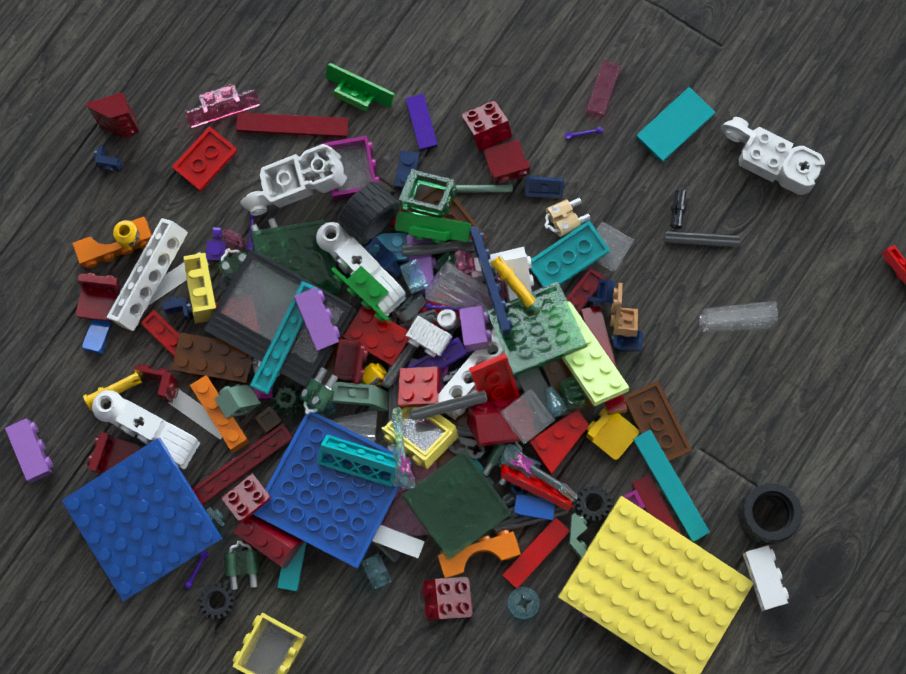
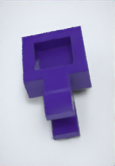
(216, 248)

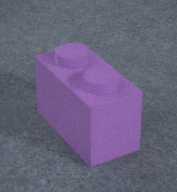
(474, 328)

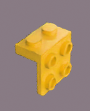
(612, 434)

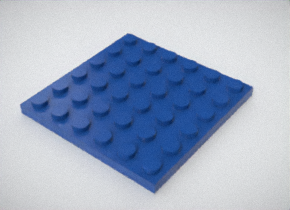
(324, 504)
(141, 519)

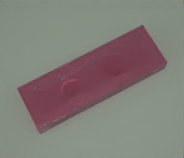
(603, 88)

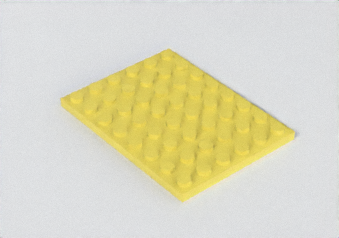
(656, 589)

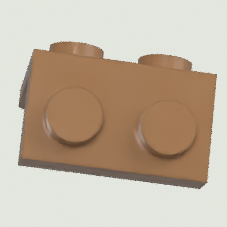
(623, 319)

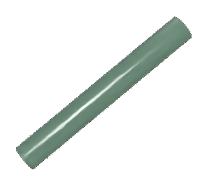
(483, 188)

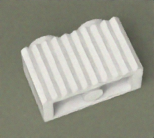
(428, 336)

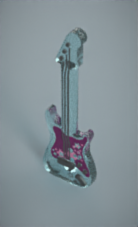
(517, 460)
(403, 473)

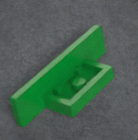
(357, 90)
(432, 227)
(367, 288)

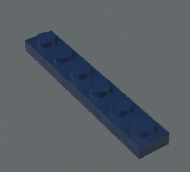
(493, 288)

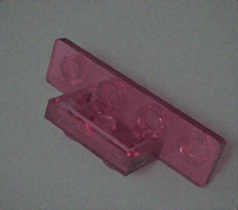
(220, 104)

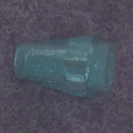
(555, 404)

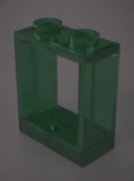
(415, 177)

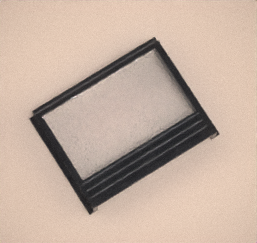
(255, 308)

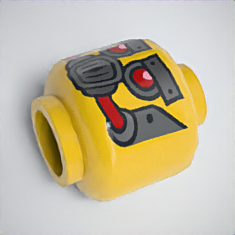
(126, 234)
(373, 375)

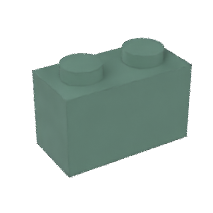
(237, 400)

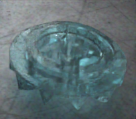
(519, 611)

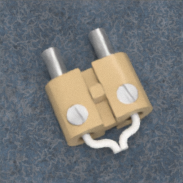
(563, 217)

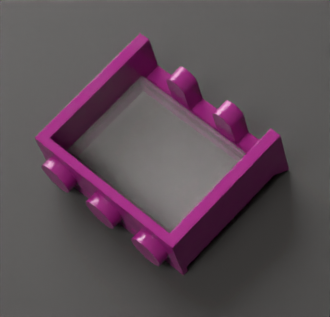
(356, 165)

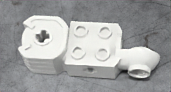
(773, 157)
(295, 178)
(352, 256)
(132, 417)

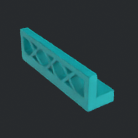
(359, 456)

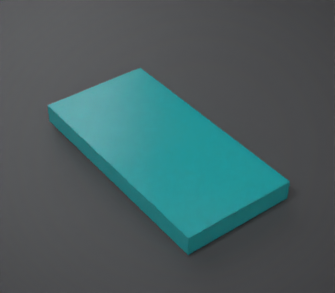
(675, 124)
(569, 255)

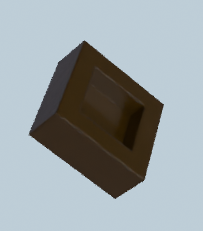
(268, 419)

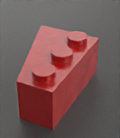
(558, 440)

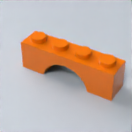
(91, 252)
(227, 427)
(502, 546)

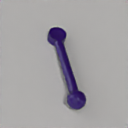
(568, 135)
(249, 246)
(429, 306)
(204, 555)

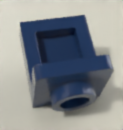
(107, 163)
(604, 292)
(175, 305)
(628, 344)

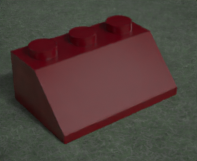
(114, 115)
(489, 425)
(269, 540)

